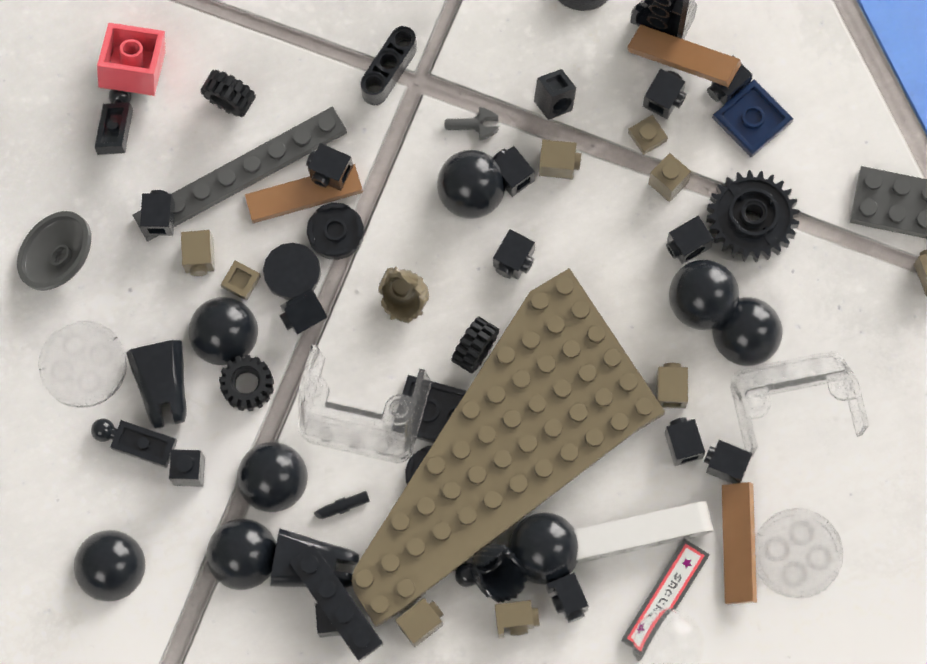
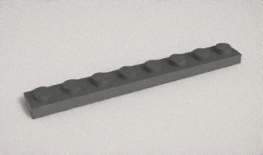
(254, 166)

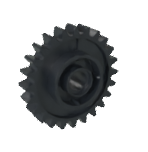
(757, 196)

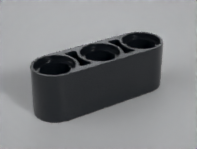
(392, 53)

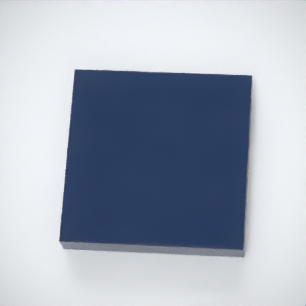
(752, 118)

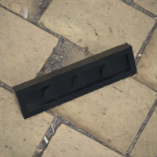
(336, 603)

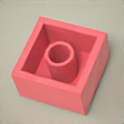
(131, 59)

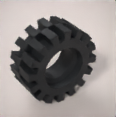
(228, 93)
(475, 344)
(254, 398)

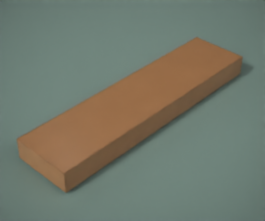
(684, 55)
(297, 196)
(739, 543)

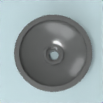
(54, 251)

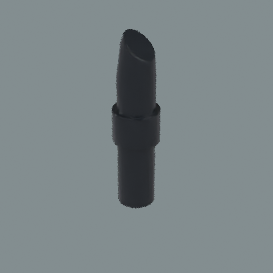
(342, 505)

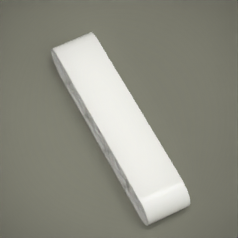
(643, 531)

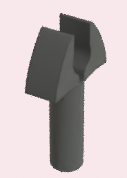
(475, 124)

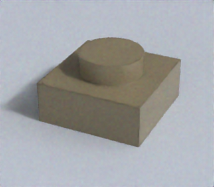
(647, 134)
(240, 280)

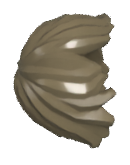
(403, 294)

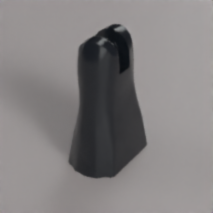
(160, 379)
(292, 544)

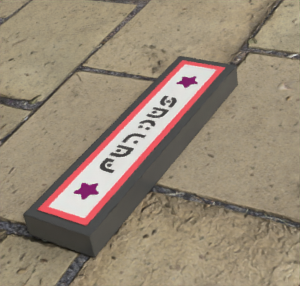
(672, 584)

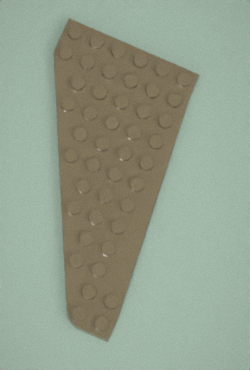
(528, 425)

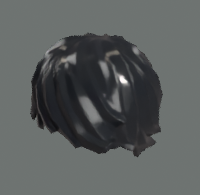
(498, 572)

